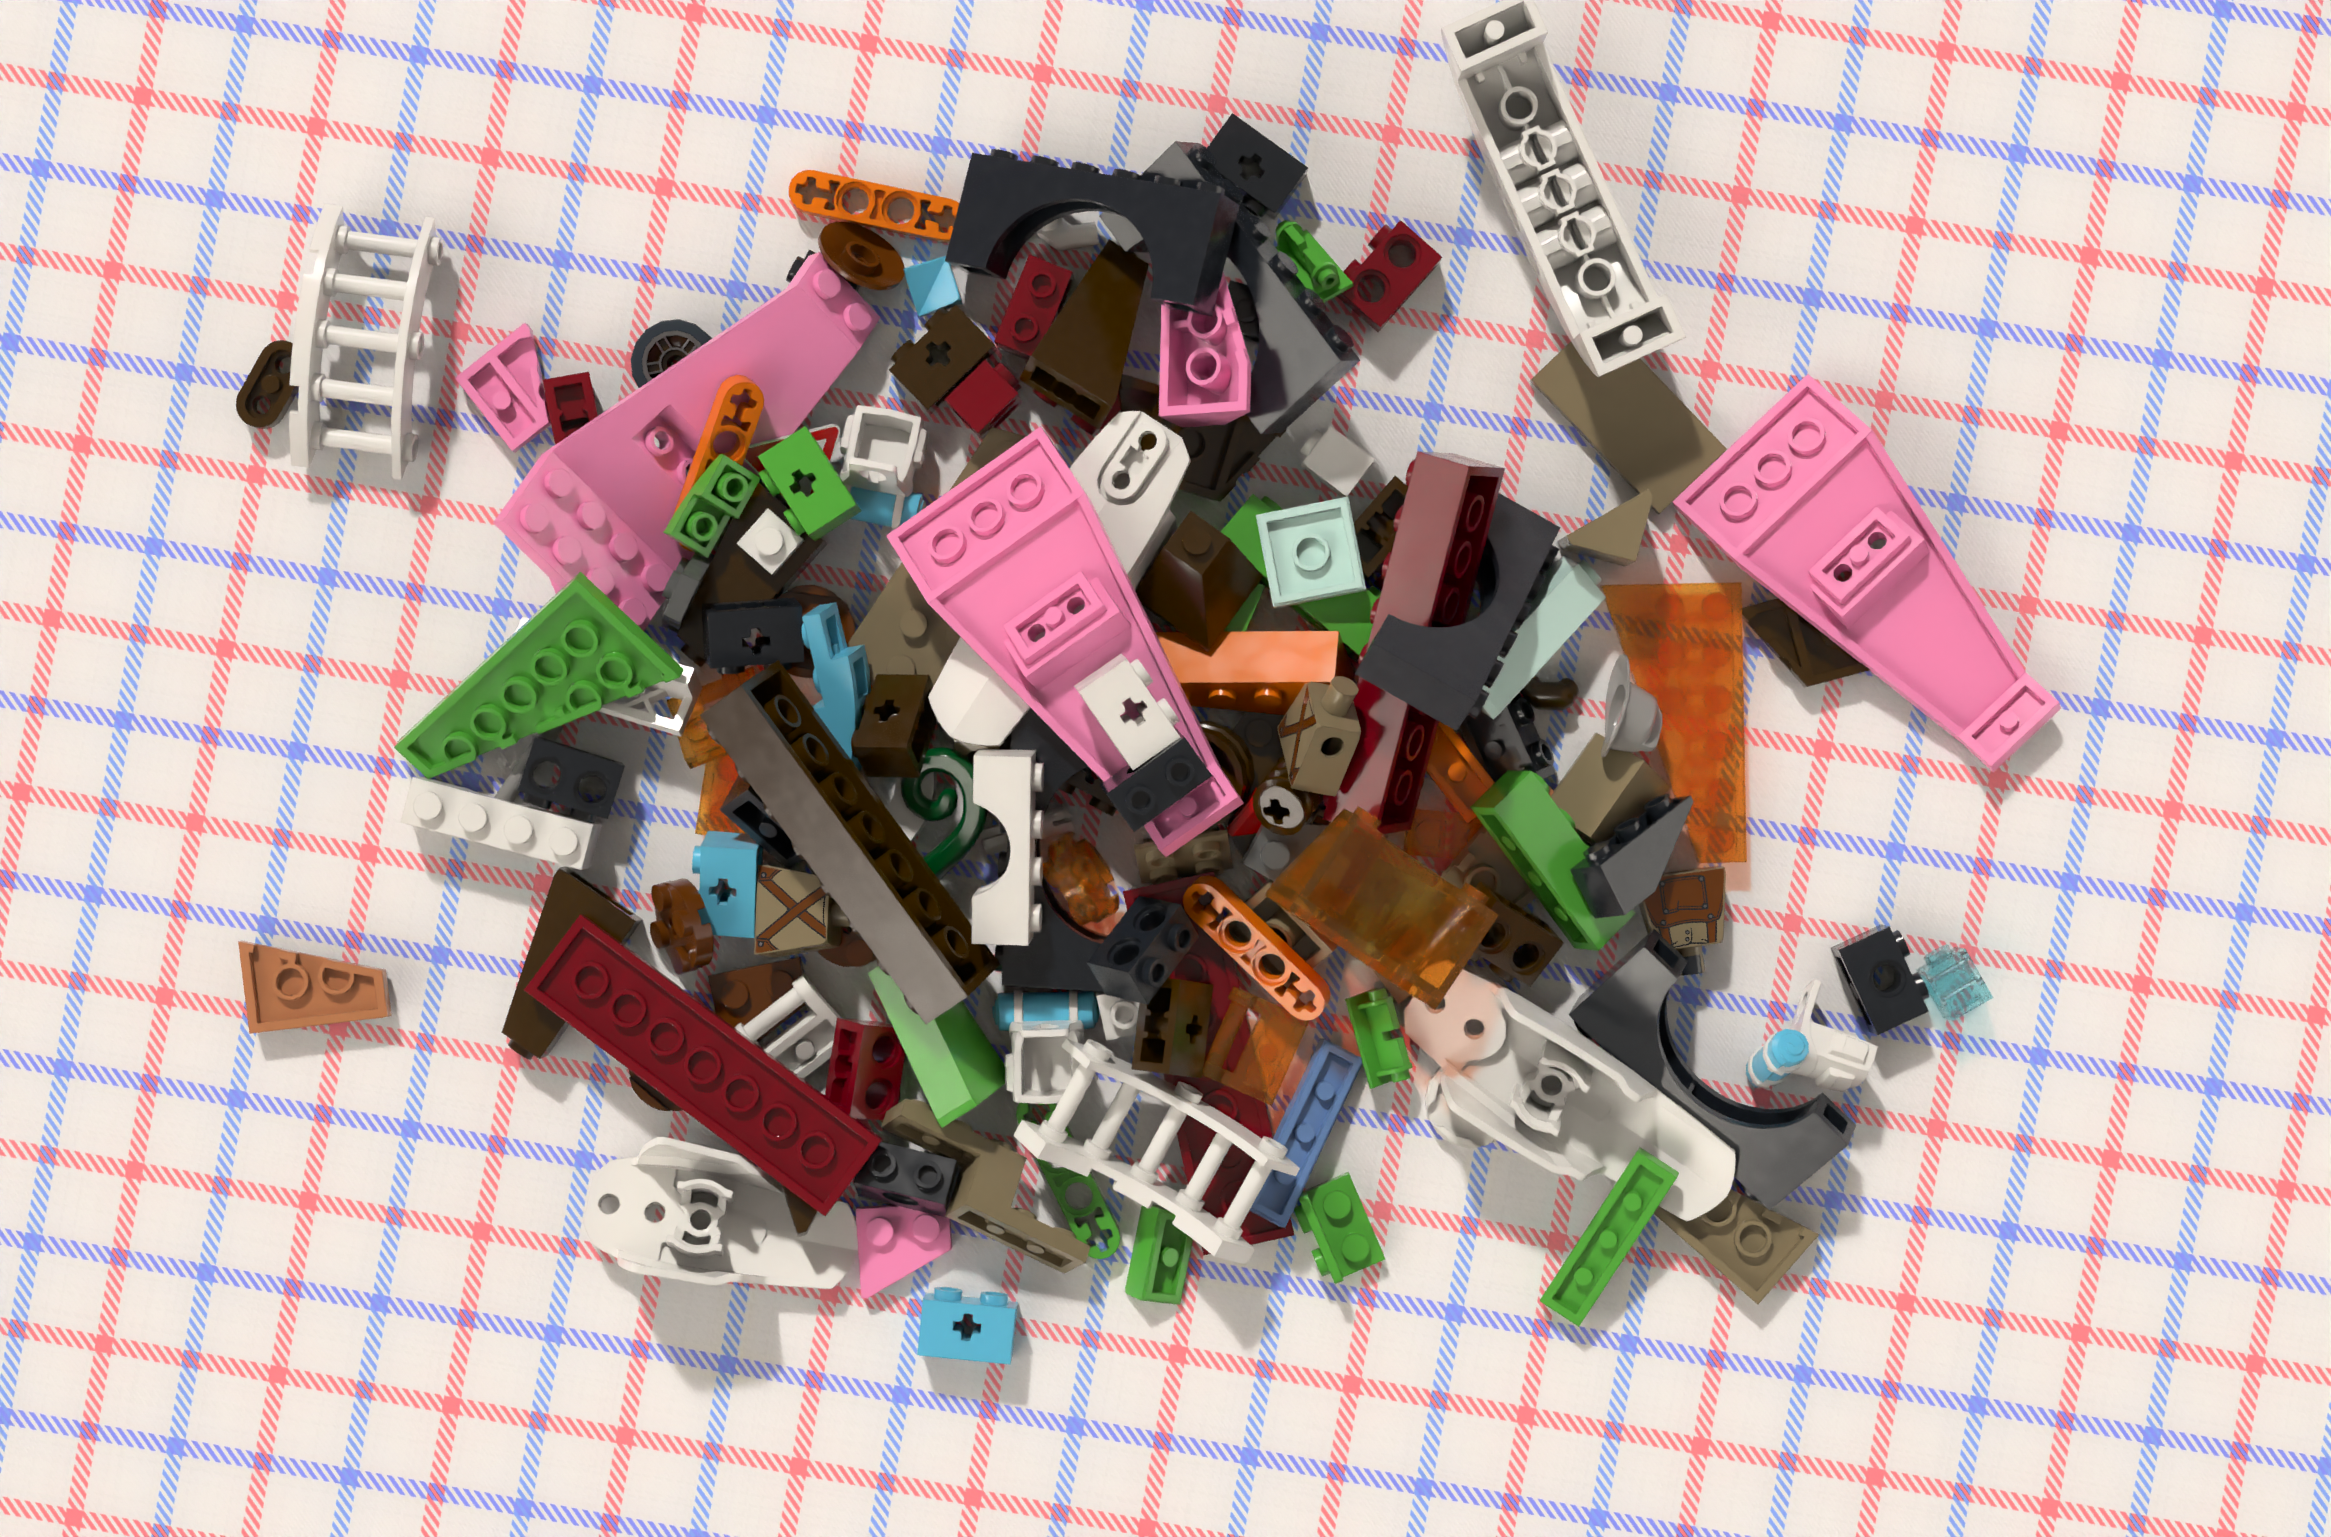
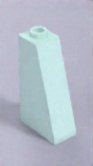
(1556, 613)

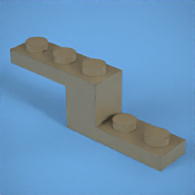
(986, 1186)

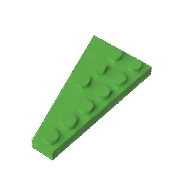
(546, 674)

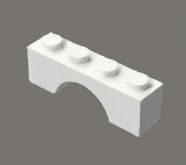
(1007, 787)
(500, 823)

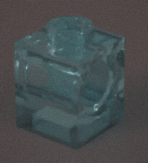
(1953, 981)

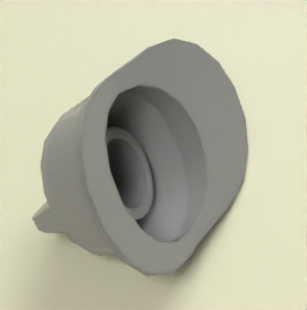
(1631, 714)

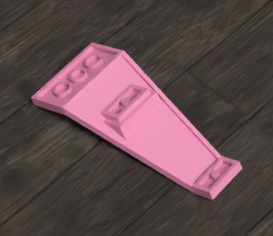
(608, 489)
(1806, 503)
(1015, 560)

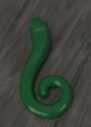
(963, 838)

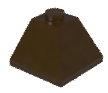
(1198, 581)

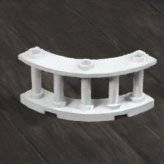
(314, 333)
(1140, 1182)

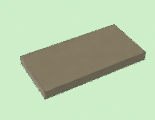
(1632, 423)

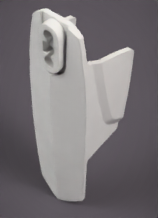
(969, 695)
(1562, 1095)

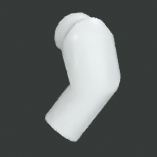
(1064, 237)

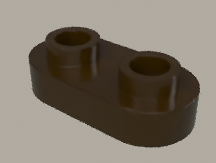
(267, 382)

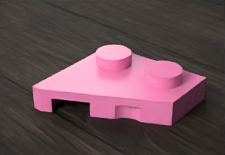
(510, 388)
(896, 1243)

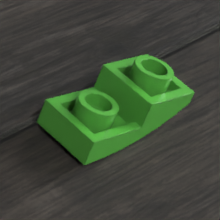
(710, 503)

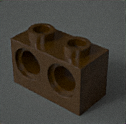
(1511, 930)

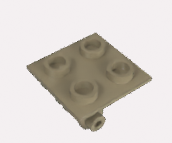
(1200, 855)

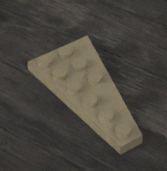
(901, 628)

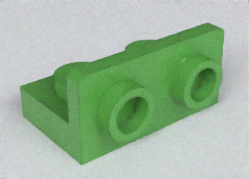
(1339, 1226)

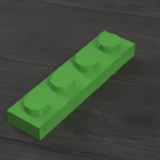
(1609, 1236)

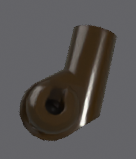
(1551, 694)

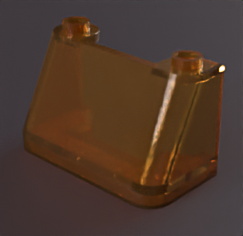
(1384, 906)

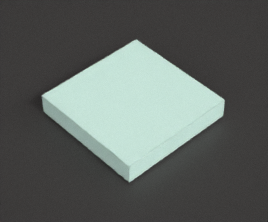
(1311, 552)

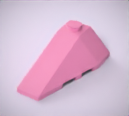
(1203, 366)

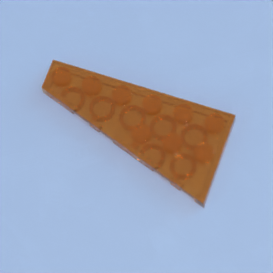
(1689, 656)

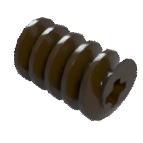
(1279, 806)

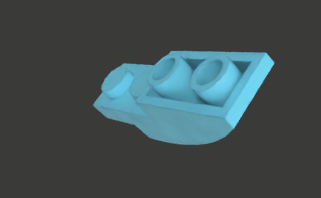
(838, 674)

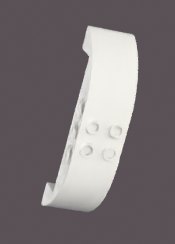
(1555, 187)

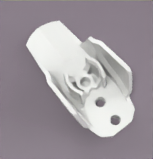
(718, 1222)

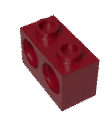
(1396, 282)
(1033, 306)
(986, 398)
(569, 403)
(865, 1068)

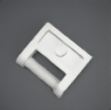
(805, 1042)

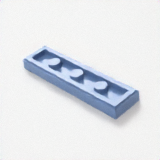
(1307, 1127)

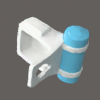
(880, 463)
(1037, 1028)
(1811, 1050)

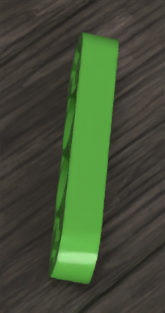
(1060, 1179)

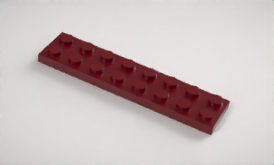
(1213, 965)
(703, 1064)

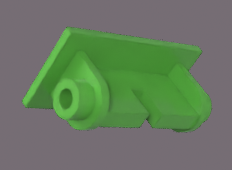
(1314, 265)
(1372, 1020)

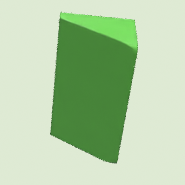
(1158, 1258)

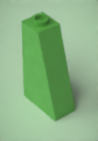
(947, 1054)

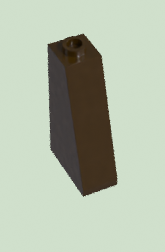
(1089, 341)
(738, 576)
(528, 1022)

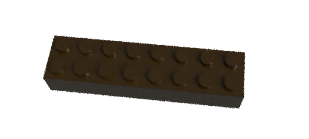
(850, 841)

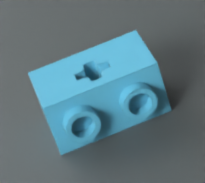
(731, 858)
(944, 1339)

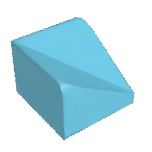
(932, 286)

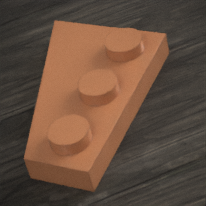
(308, 990)

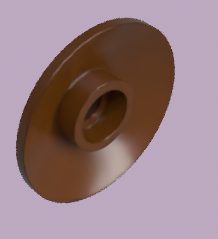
(861, 256)

